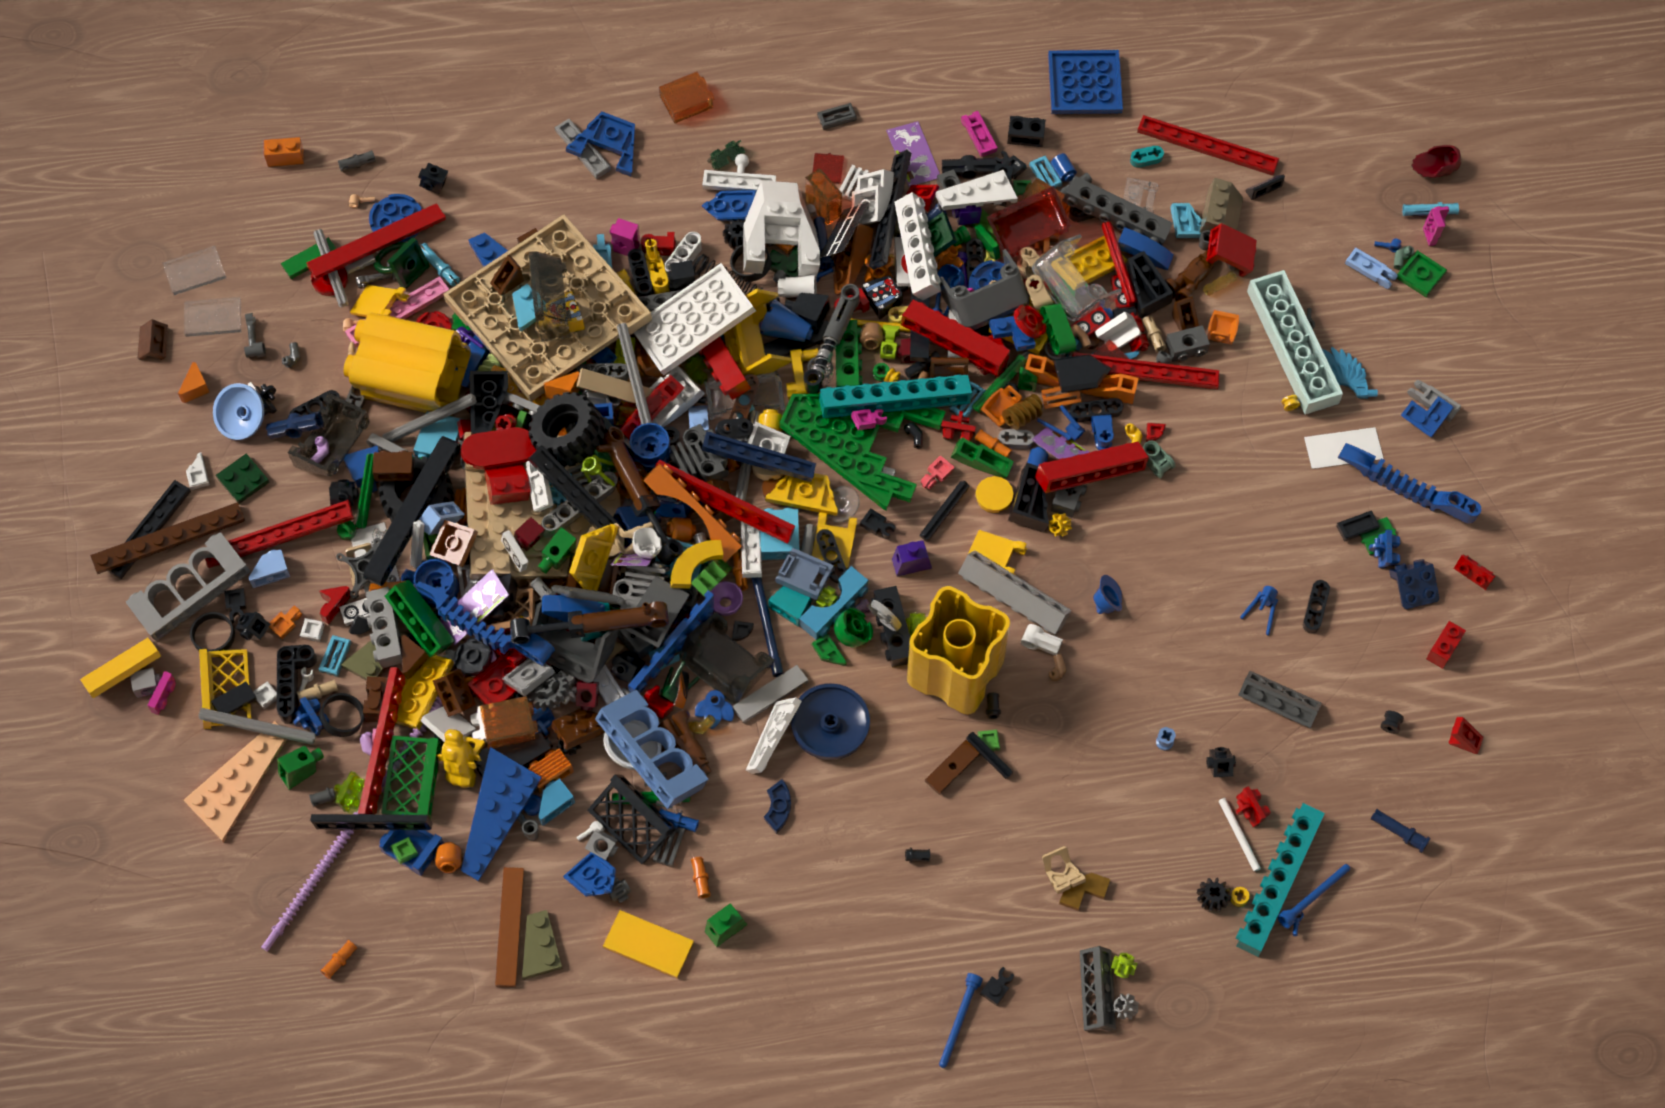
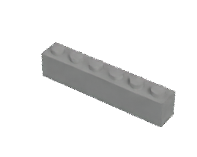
(1014, 592)

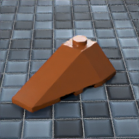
(849, 262)

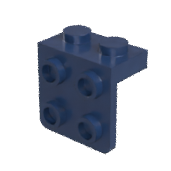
(1416, 583)

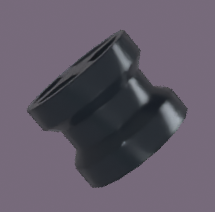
(1392, 722)

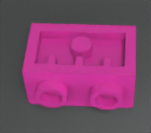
(1435, 224)

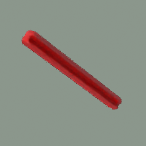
(1119, 263)

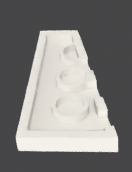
(987, 189)

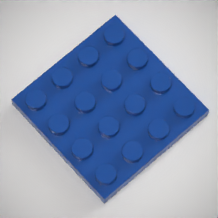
(1085, 82)

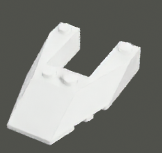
(780, 217)

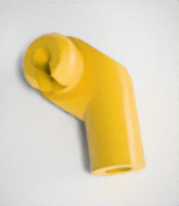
(1133, 433)

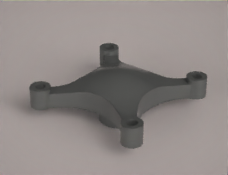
(359, 565)

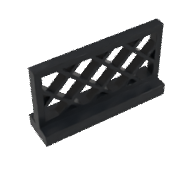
(645, 809)

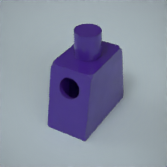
(911, 558)

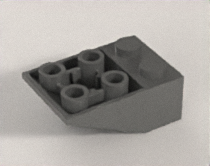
(674, 597)

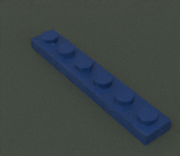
(758, 456)

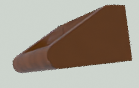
(948, 371)

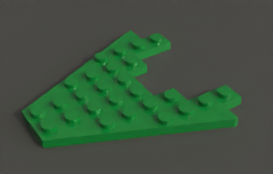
(848, 449)

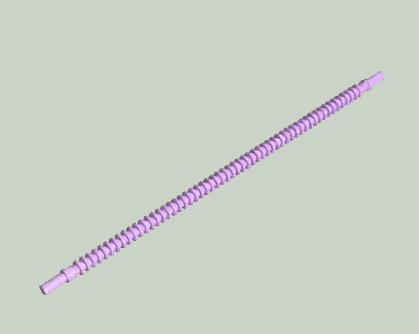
(277, 930)

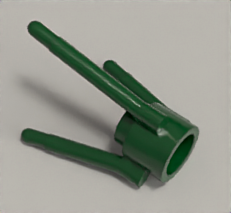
(669, 690)

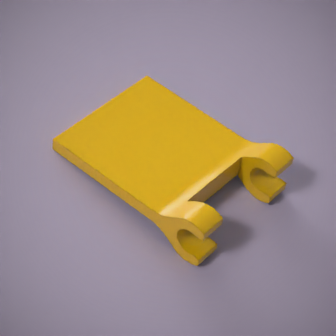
(378, 300)
(843, 536)
(997, 548)

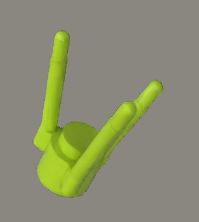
(593, 467)

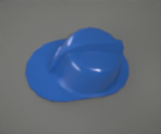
(1108, 596)

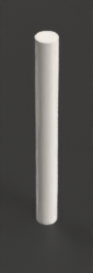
(1240, 835)

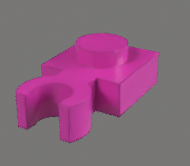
(865, 419)

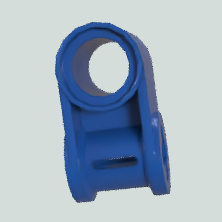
(1103, 431)

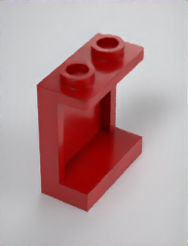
(1232, 248)

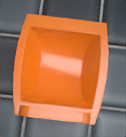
(1223, 327)
(999, 402)

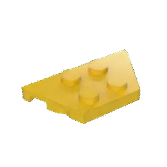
(804, 495)
(593, 556)

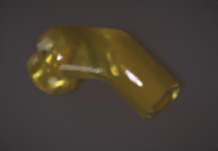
(701, 727)

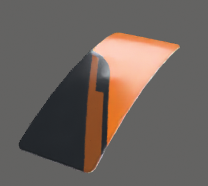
(683, 690)

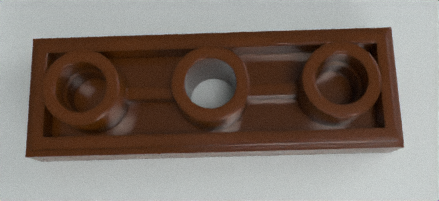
(960, 759)

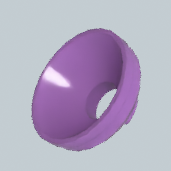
(730, 591)

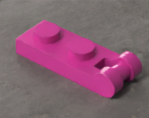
(979, 134)

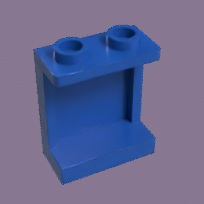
(423, 842)

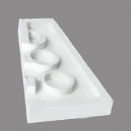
(774, 729)

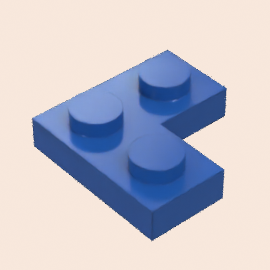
(1007, 327)
(1428, 420)

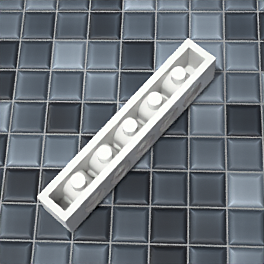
(917, 246)

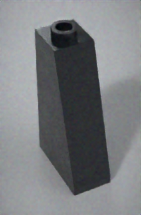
(522, 753)

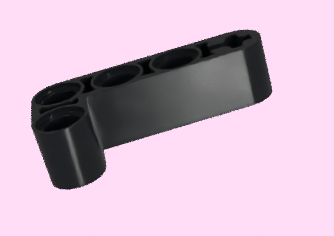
(290, 684)

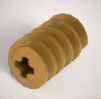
(1023, 412)

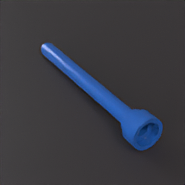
(1288, 917)
(972, 983)

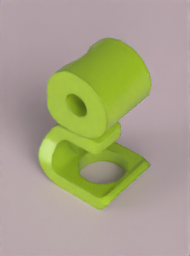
(889, 347)

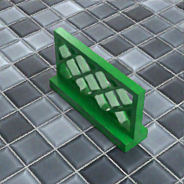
(429, 776)

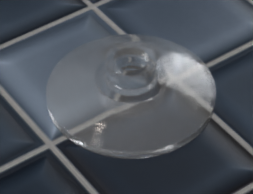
(845, 496)

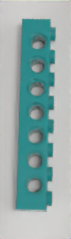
(896, 395)
(1311, 819)

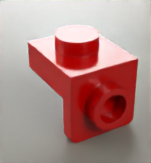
(658, 704)

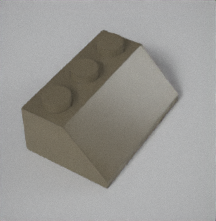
(1221, 205)

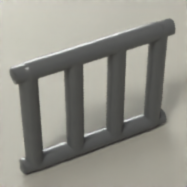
(590, 595)

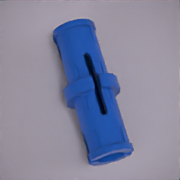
(681, 821)

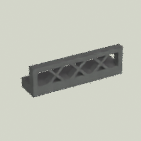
(1279, 699)
(1101, 987)

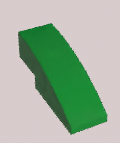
(981, 458)

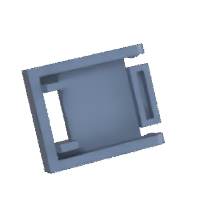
(801, 573)

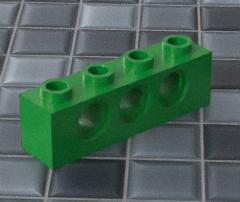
(852, 364)

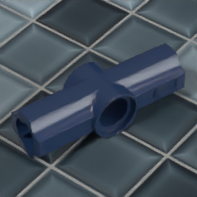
(295, 425)

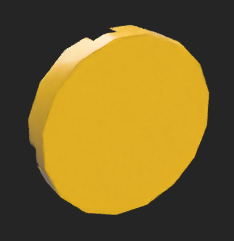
(994, 494)

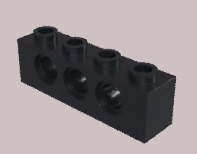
(896, 655)

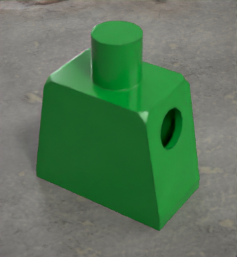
(561, 544)
(298, 765)
(725, 924)

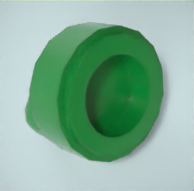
(346, 530)

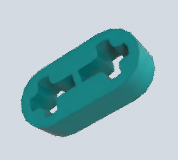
(1146, 156)

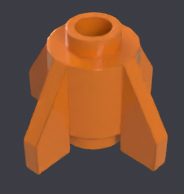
(949, 256)
(879, 272)

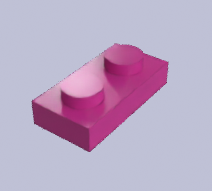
(159, 698)

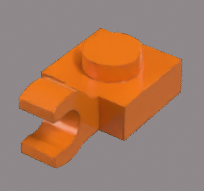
(283, 623)

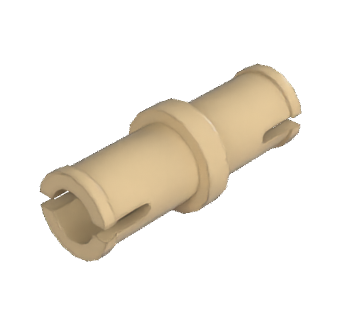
(1154, 334)
(318, 690)

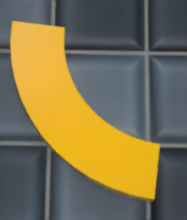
(691, 559)

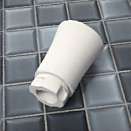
(793, 286)

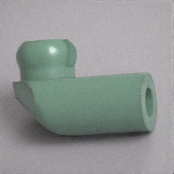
(1401, 255)

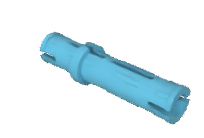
(1424, 209)
(444, 270)

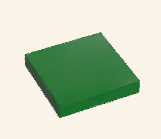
(1421, 273)

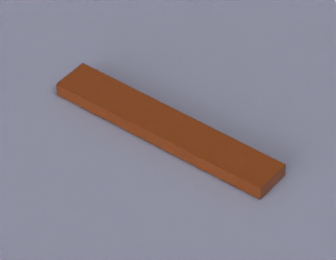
(509, 927)

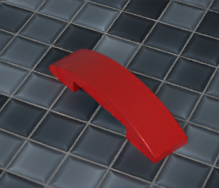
(656, 401)

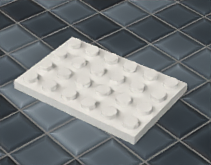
(693, 319)

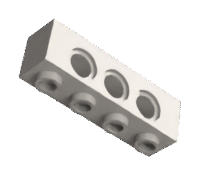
(391, 654)

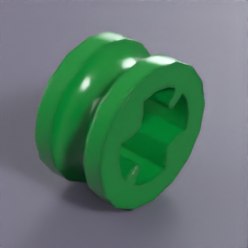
(880, 366)

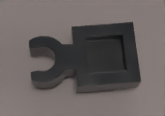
(1018, 165)
(876, 522)
(235, 601)
(996, 988)

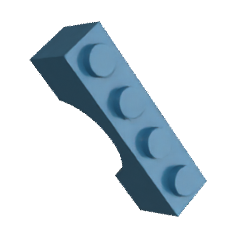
(819, 619)

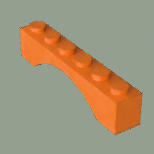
(1112, 386)
(665, 484)

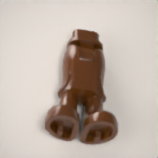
(1192, 275)
(687, 741)

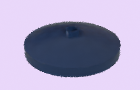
(835, 706)

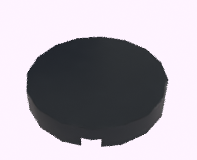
(473, 657)

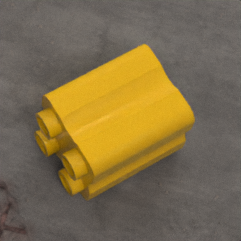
(407, 363)
(957, 649)

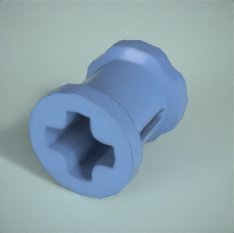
(1163, 744)

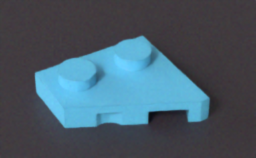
(1185, 221)
(524, 307)

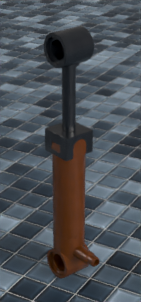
(643, 502)
(650, 614)

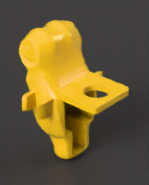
(459, 758)

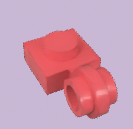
(939, 469)

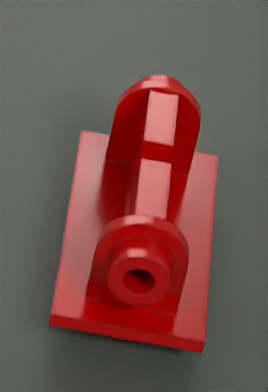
(1141, 341)
(1471, 570)

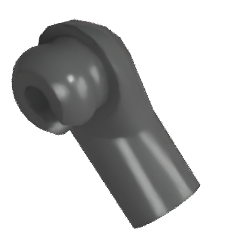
(294, 357)

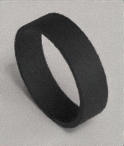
(749, 277)
(212, 615)
(343, 697)

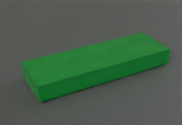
(297, 264)

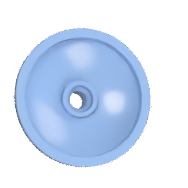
(230, 408)

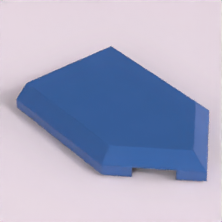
(730, 204)
(592, 876)

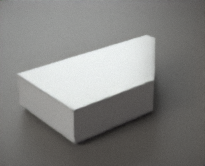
(197, 473)

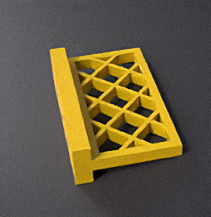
(207, 678)

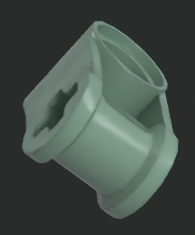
(1159, 461)

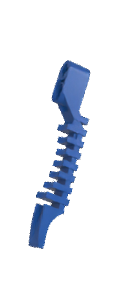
(1436, 499)
(536, 650)

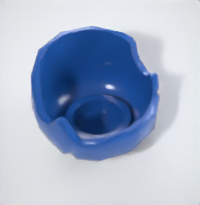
(952, 275)

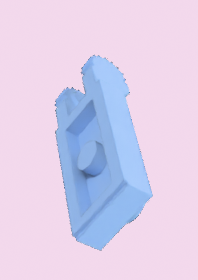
(1371, 268)

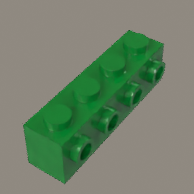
(419, 618)

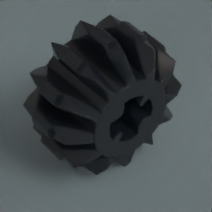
(733, 233)
(1211, 888)

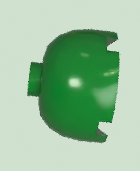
(852, 628)

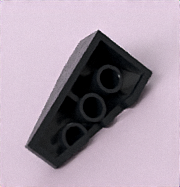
(490, 391)

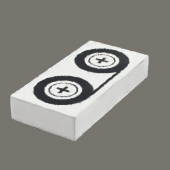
(514, 551)
(350, 610)

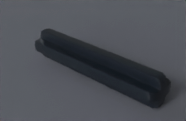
(989, 755)

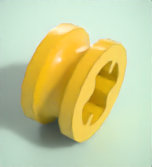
(892, 376)
(1290, 402)
(1237, 890)

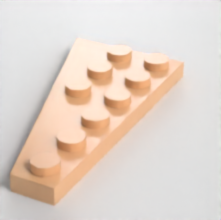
(232, 786)

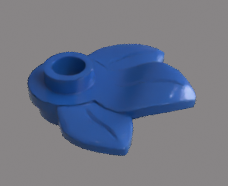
(718, 710)

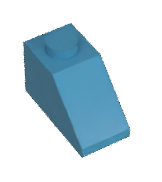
(554, 801)

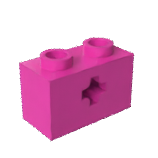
(624, 236)

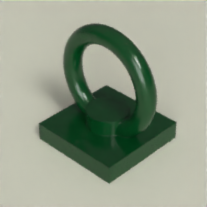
(405, 264)

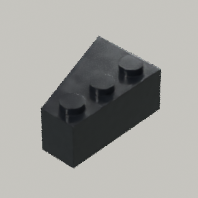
(1148, 285)

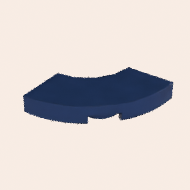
(780, 806)

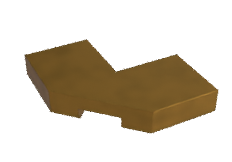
(1094, 885)

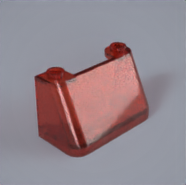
(1029, 221)

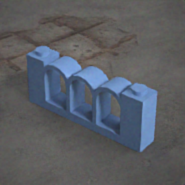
(634, 707)

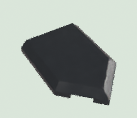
(1080, 373)

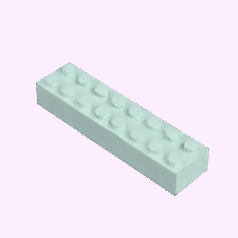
(1294, 342)

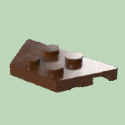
(577, 727)

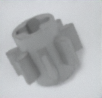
(1126, 1006)

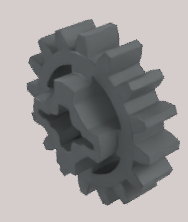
(550, 692)

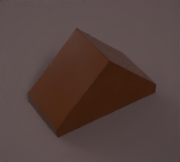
(507, 276)
(1185, 314)
(412, 657)

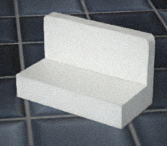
(1119, 330)

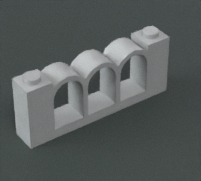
(143, 603)

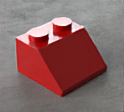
(507, 484)

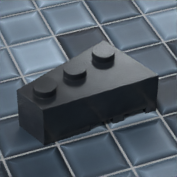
(1029, 502)

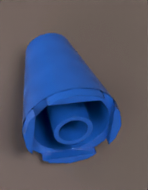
(785, 324)

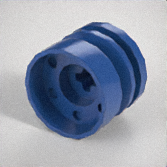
(650, 438)
(437, 573)

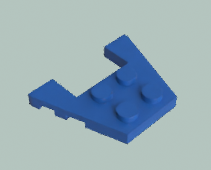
(611, 134)

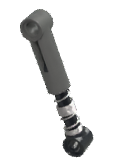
(832, 337)

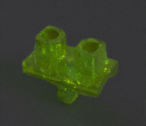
(695, 366)
(348, 792)

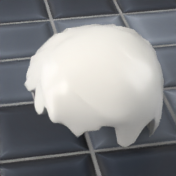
(646, 543)

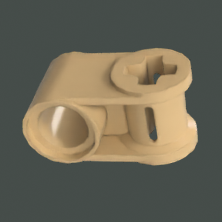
(1027, 259)
(1039, 296)

